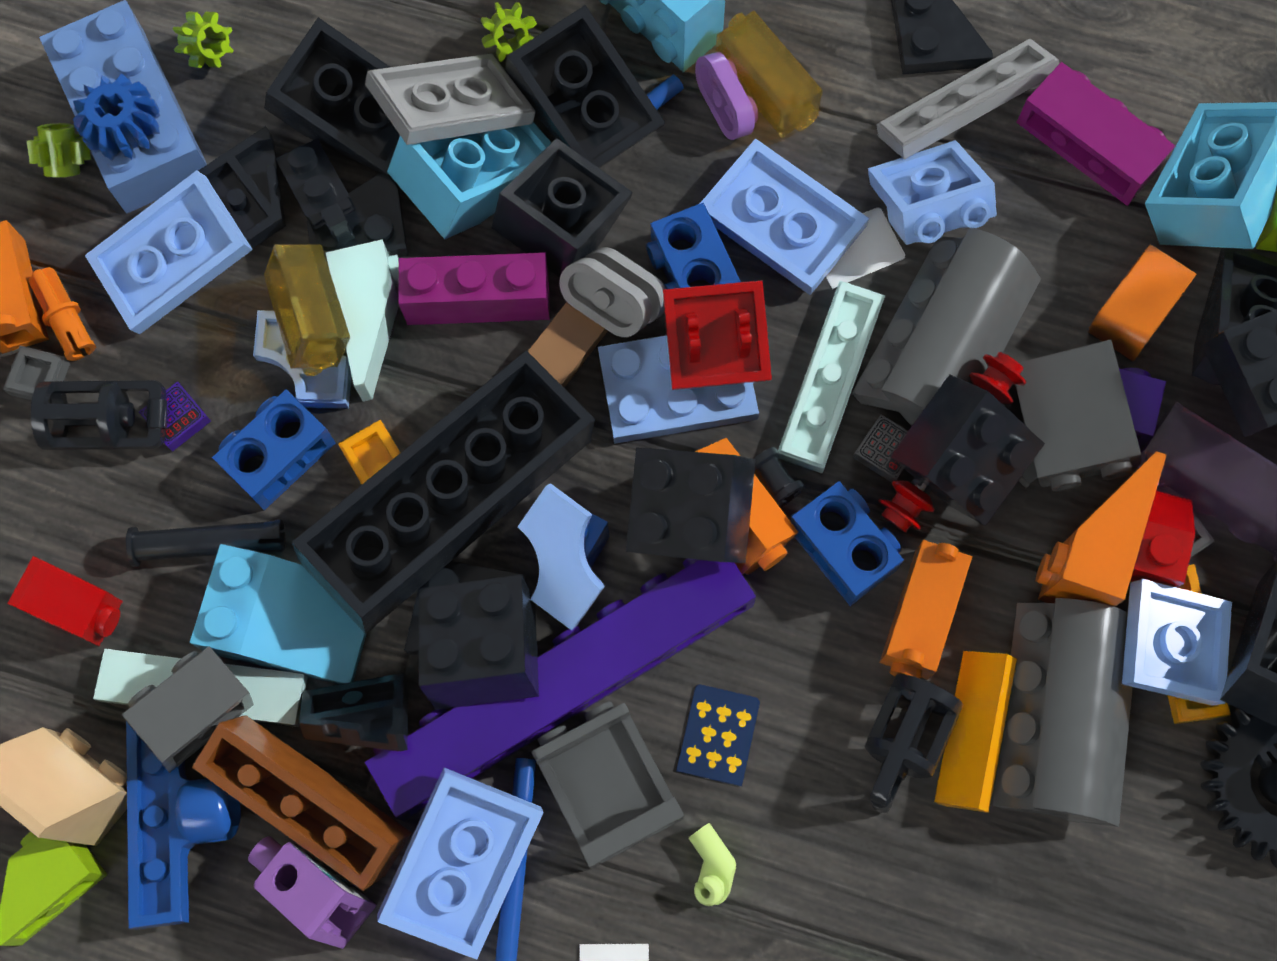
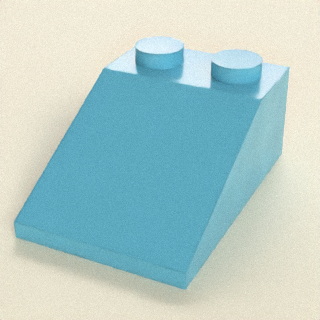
(461, 176)
(1218, 178)
(276, 618)

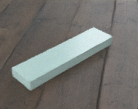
(830, 377)
(273, 692)

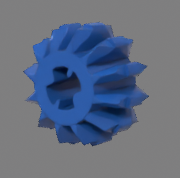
(116, 117)

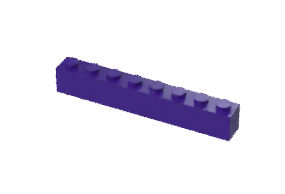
(570, 677)

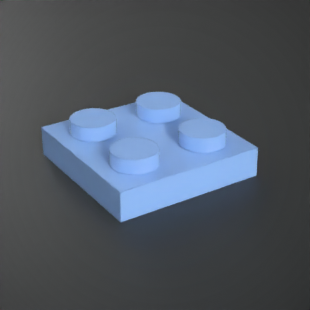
(1176, 642)

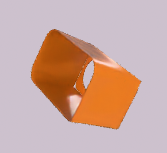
(1141, 302)

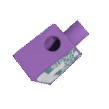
(309, 892)

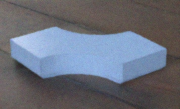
(323, 390)
(557, 533)

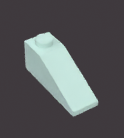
(369, 300)

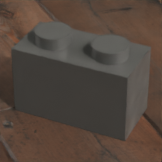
(187, 707)

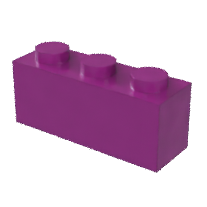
(1095, 133)
(474, 288)

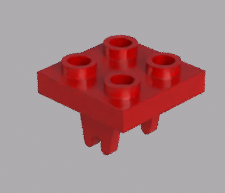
(717, 335)

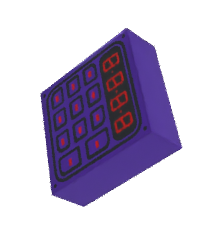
(183, 417)

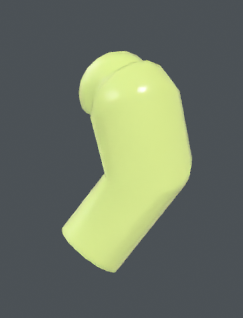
(717, 868)

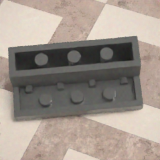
(951, 316)
(1066, 713)

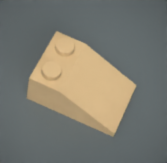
(59, 788)

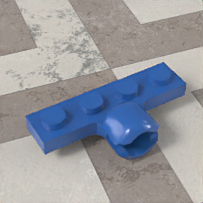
(163, 824)

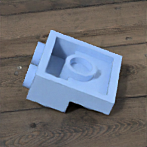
(934, 193)

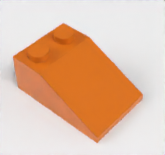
(1103, 550)

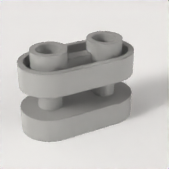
(613, 291)

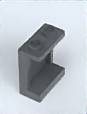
(1080, 414)
(606, 783)

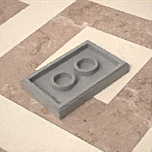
(449, 98)

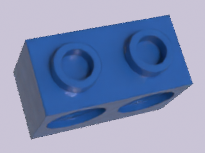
(703, 261)
(284, 458)
(834, 549)

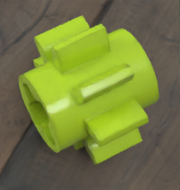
(497, 36)
(193, 42)
(58, 150)

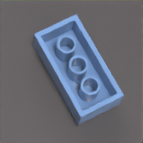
(112, 45)

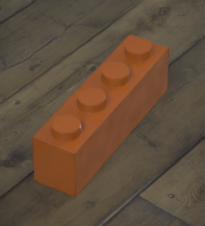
(302, 800)

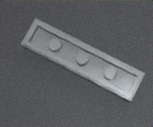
(967, 98)

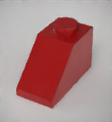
(1166, 541)
(66, 602)

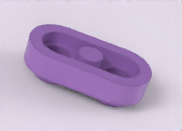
(725, 95)

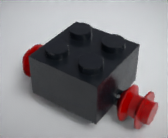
(964, 448)

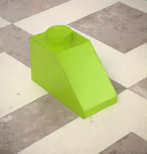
(43, 883)

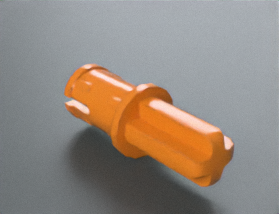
(61, 313)

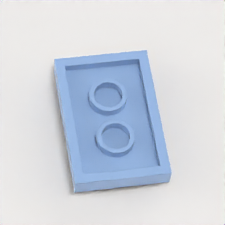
(783, 216)
(168, 252)
(647, 407)
(459, 864)

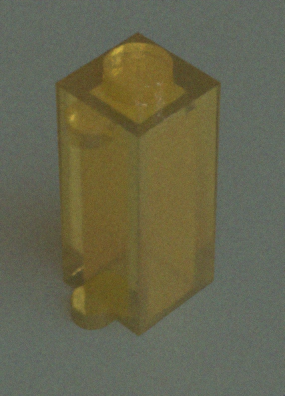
(770, 74)
(306, 307)

